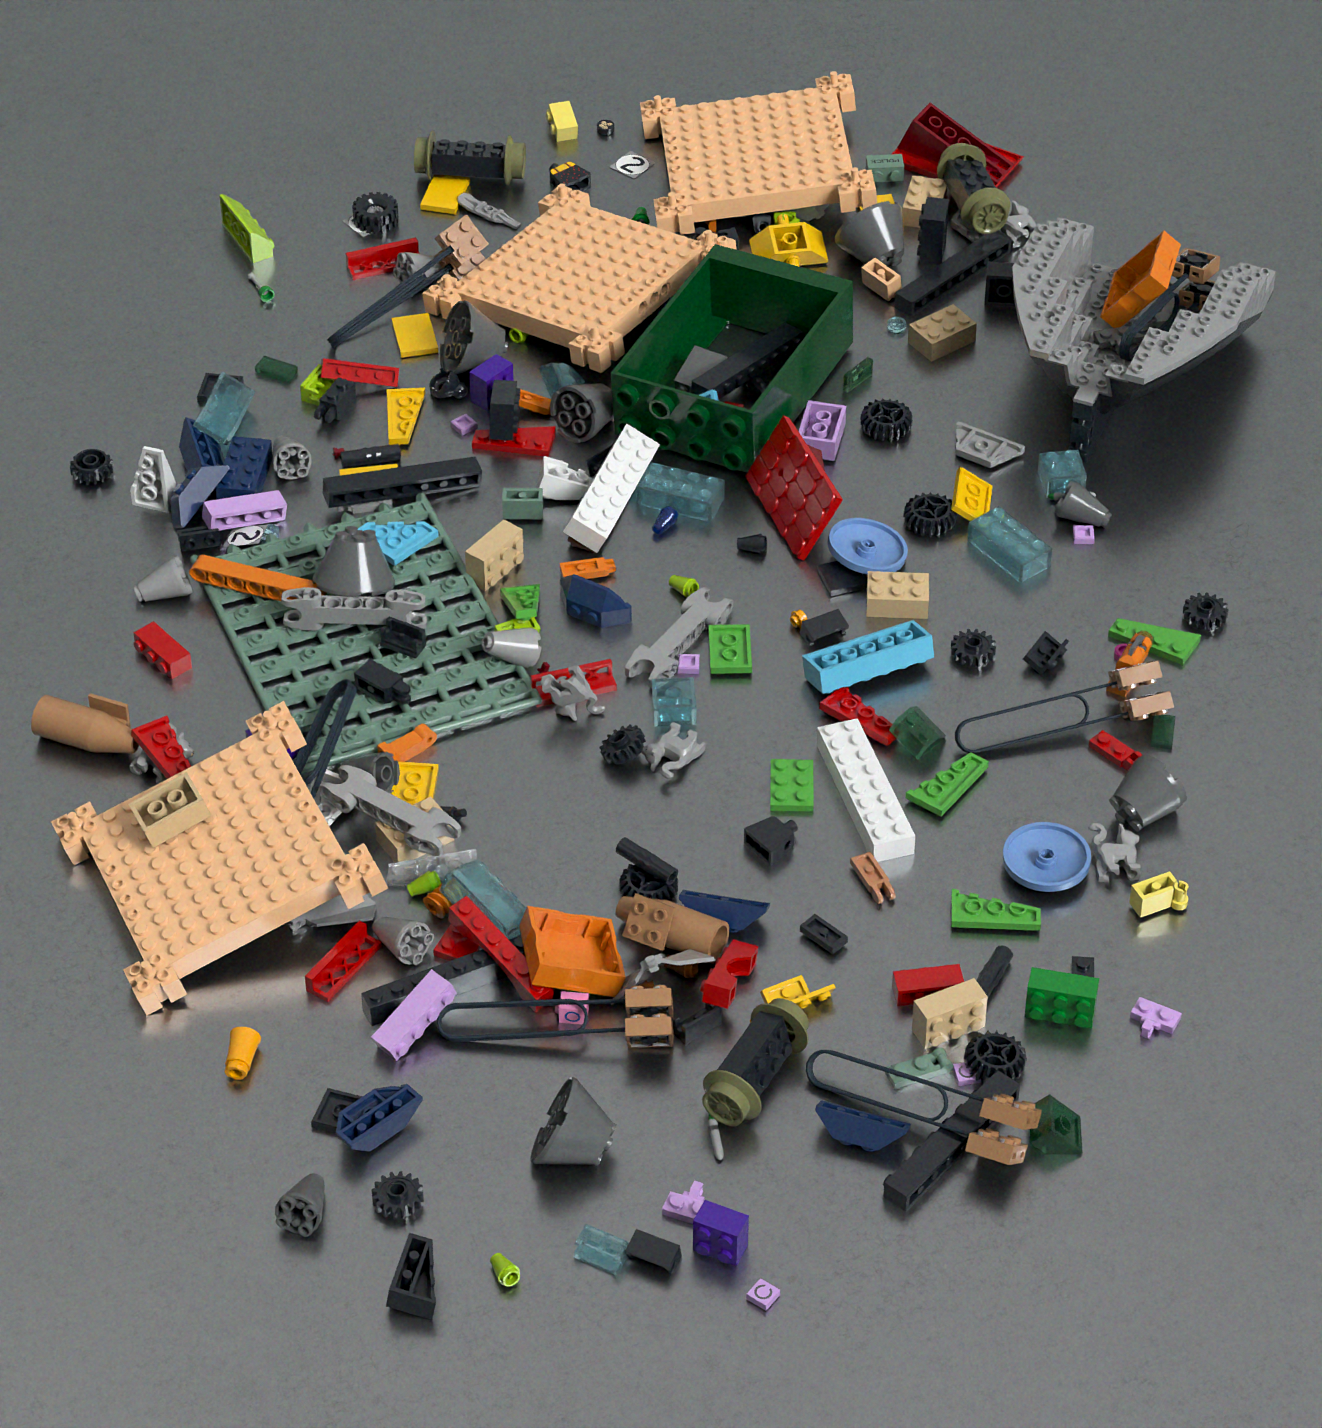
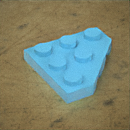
(401, 540)

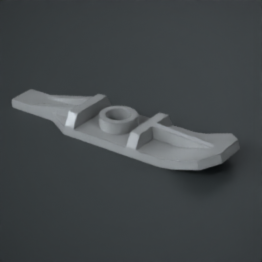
(486, 211)

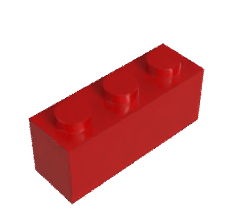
(162, 650)
(920, 982)

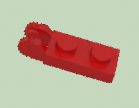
(1113, 750)

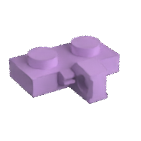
(1154, 1017)
(684, 1206)

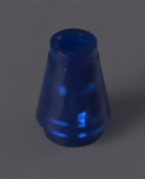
(665, 519)

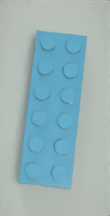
(868, 656)

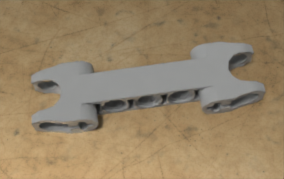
(318, 609)
(662, 656)
(418, 826)

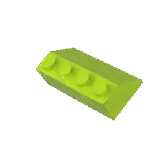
(245, 230)

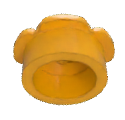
(797, 618)

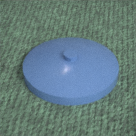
(867, 545)
(1046, 856)

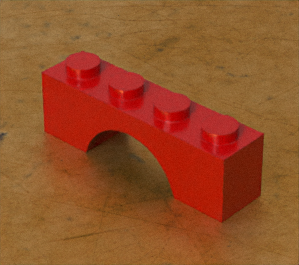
(736, 960)

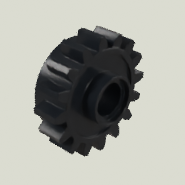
(91, 466)
(1205, 611)
(973, 648)
(623, 745)
(397, 1195)

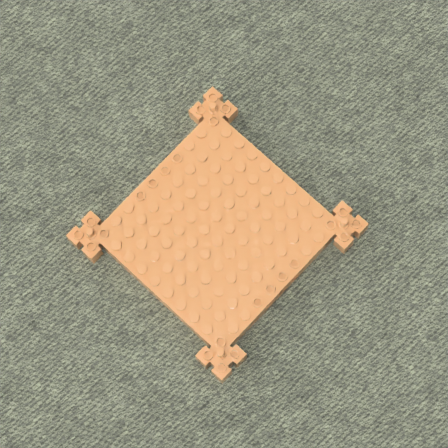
(757, 154)
(577, 277)
(229, 876)

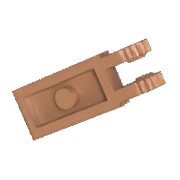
(872, 876)

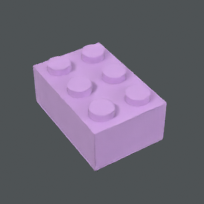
(823, 427)

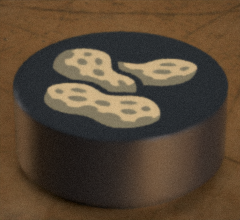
(605, 127)

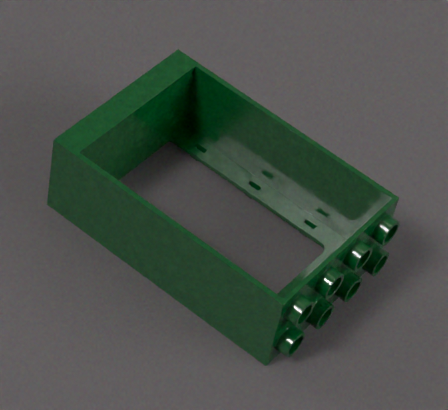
(744, 292)

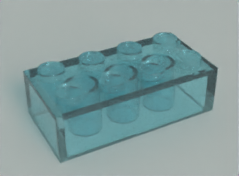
(224, 408)
(683, 490)
(1009, 544)

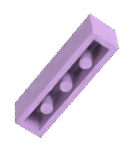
(244, 510)
(414, 1015)

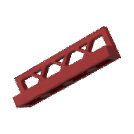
(378, 256)
(359, 372)
(598, 682)
(336, 960)

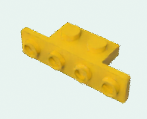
(796, 992)

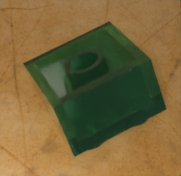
(916, 731)
(1057, 1129)

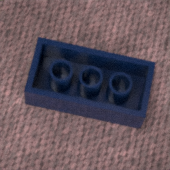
(249, 466)

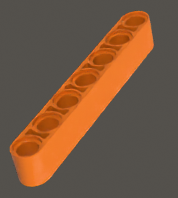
(246, 578)

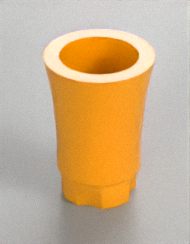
(241, 1051)

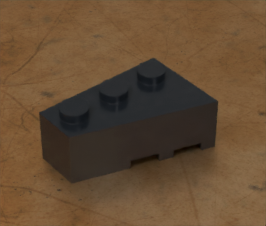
(414, 1279)

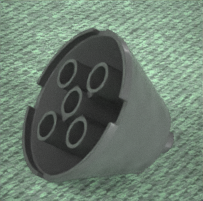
(874, 234)
(469, 339)
(354, 565)
(575, 1130)

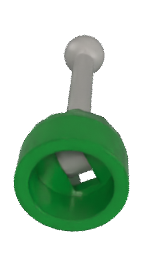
(265, 292)

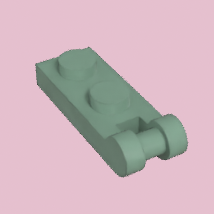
(921, 1067)

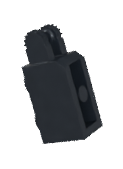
(336, 400)
(382, 683)

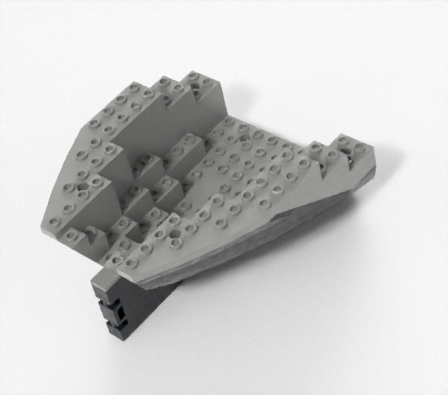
(1061, 305)

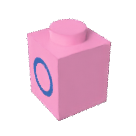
(572, 1013)

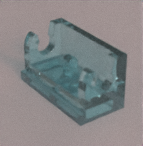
(601, 1249)

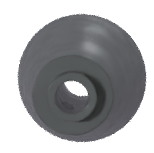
(381, 767)

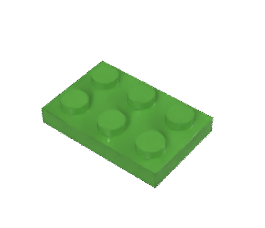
(730, 649)
(791, 785)

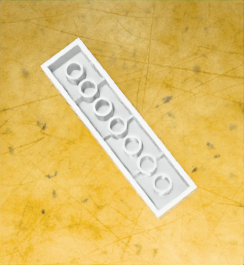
(611, 488)
(865, 790)

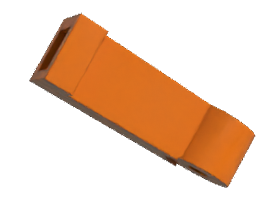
(410, 744)

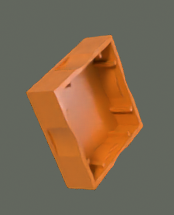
(1140, 280)
(571, 951)

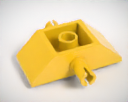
(790, 243)

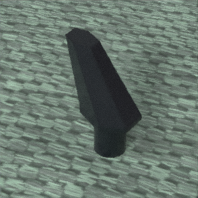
(455, 813)

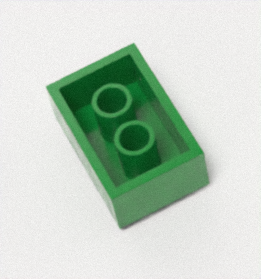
(1061, 997)

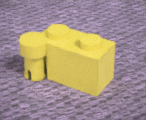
(562, 121)
(1158, 894)

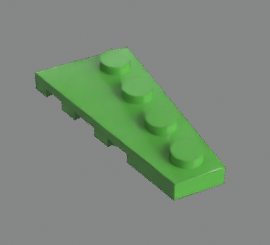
(522, 600)
(1167, 642)
(948, 785)
(976, 912)

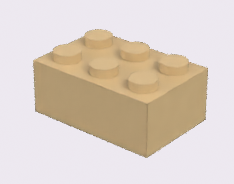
(918, 191)
(942, 332)
(495, 554)
(897, 595)
(169, 809)
(393, 840)
(949, 1013)

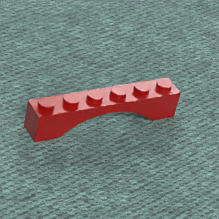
(477, 927)

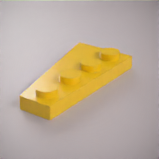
(403, 410)

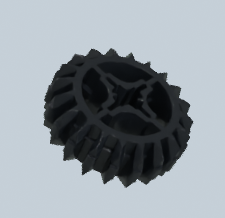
(886, 420)
(929, 514)
(638, 881)
(996, 1051)

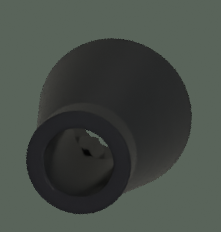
(753, 543)

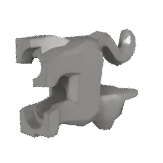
(1018, 224)
(571, 692)
(674, 748)
(142, 761)
(1112, 856)

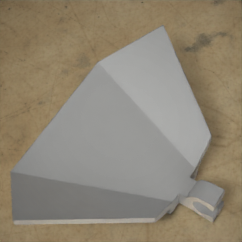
(334, 913)
(653, 962)

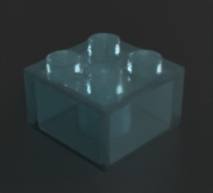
(1060, 468)
(674, 701)

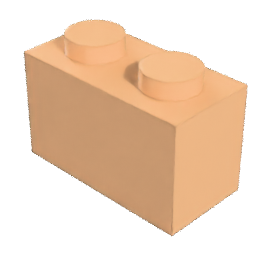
(881, 279)

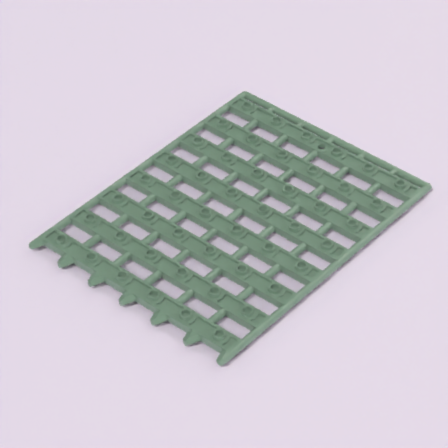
(369, 641)

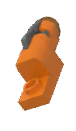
(1133, 654)

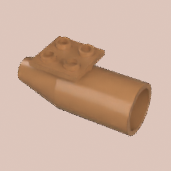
(96, 728)
(671, 926)

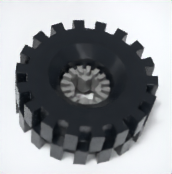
(375, 212)

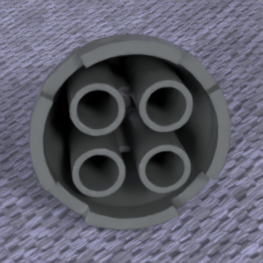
(581, 410)
(1147, 793)

